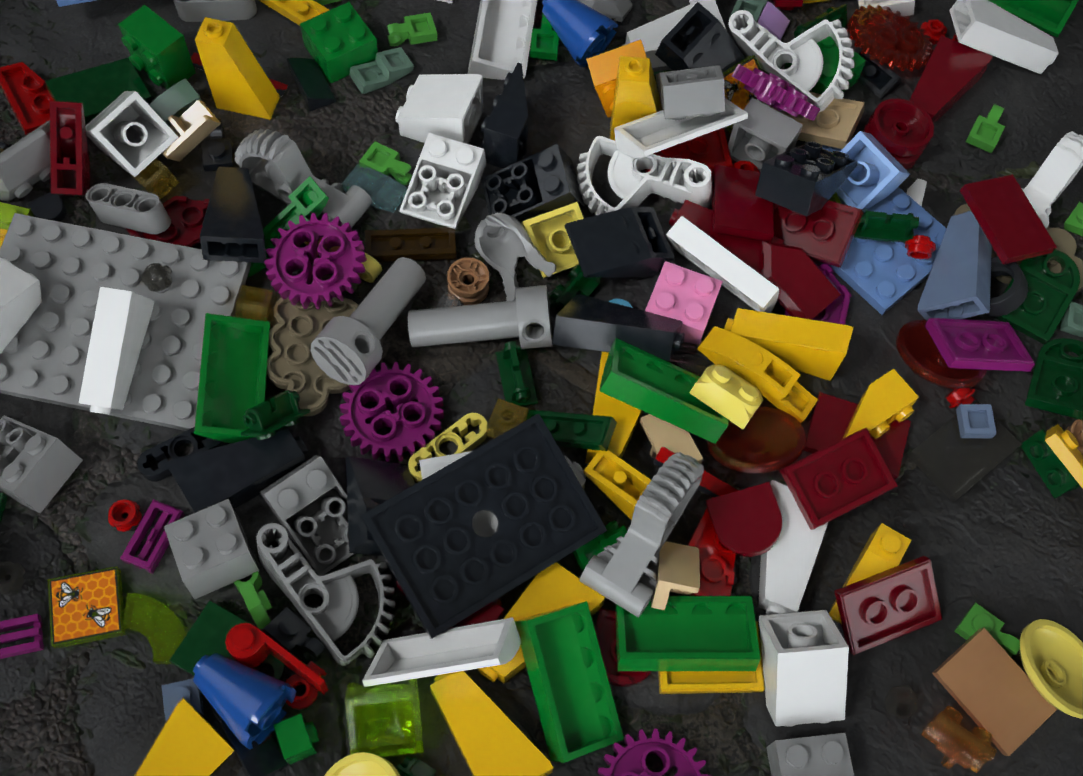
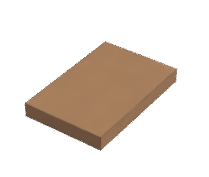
(994, 691)

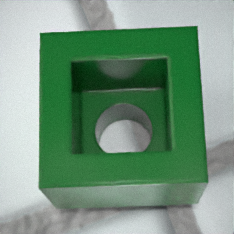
(296, 738)

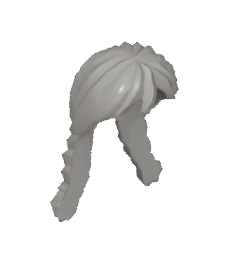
(501, 243)

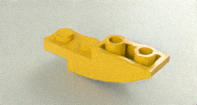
(760, 368)

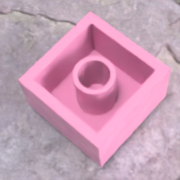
(685, 297)

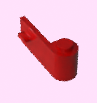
(252, 646)

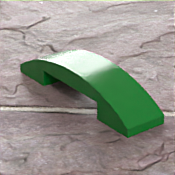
(305, 199)

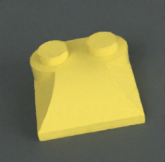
(551, 237)
(727, 394)

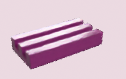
(163, 543)
(31, 620)

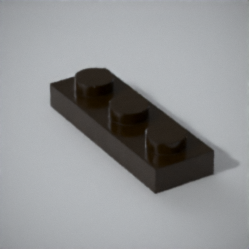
(411, 244)

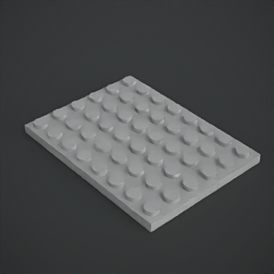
(72, 264)

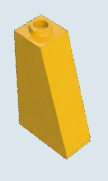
(233, 71)
(635, 92)
(800, 342)
(623, 413)
(548, 591)
(483, 732)
(185, 746)

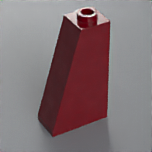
(948, 76)
(744, 248)

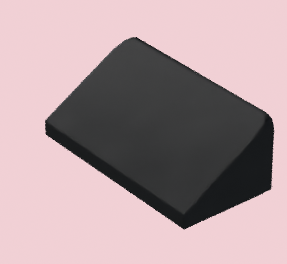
(877, 77)
(310, 82)
(262, 760)

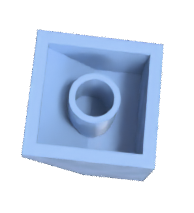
(874, 175)

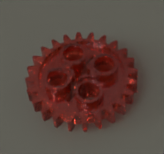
(890, 38)

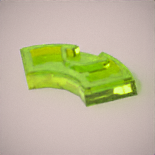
(155, 623)

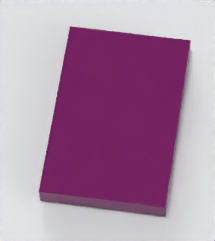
(979, 344)

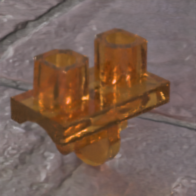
(959, 745)

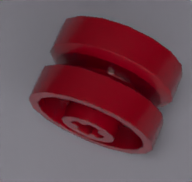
(901, 129)

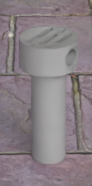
(522, 318)
(351, 345)

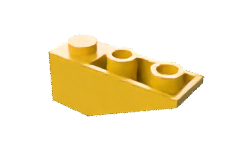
(881, 404)

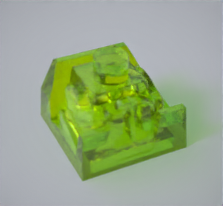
(384, 719)

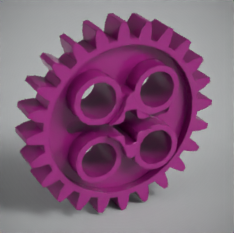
(776, 92)
(342, 263)
(404, 434)
(631, 759)

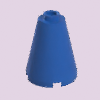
(579, 28)
(242, 696)

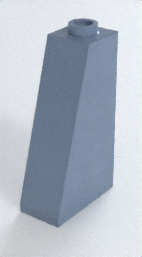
(960, 274)

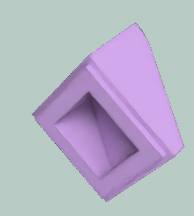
(774, 20)

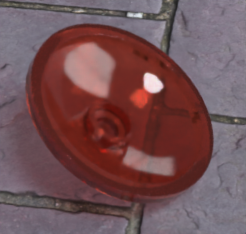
(926, 361)
(764, 445)

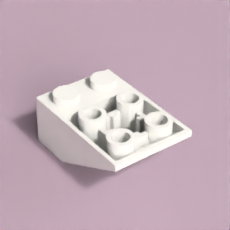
(444, 181)

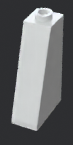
(656, 30)
(1002, 35)
(114, 348)
(790, 560)

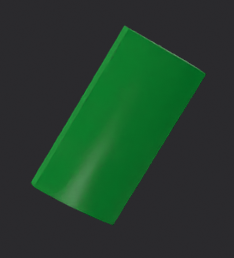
(1043, 14)
(230, 375)
(659, 390)
(689, 635)
(569, 682)

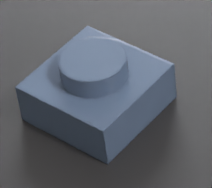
(976, 421)
(175, 691)

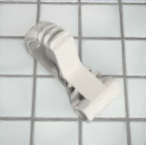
(801, 52)
(1055, 175)
(667, 177)

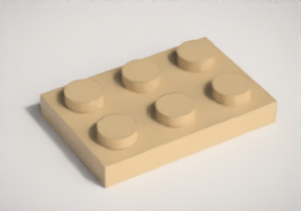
(833, 125)

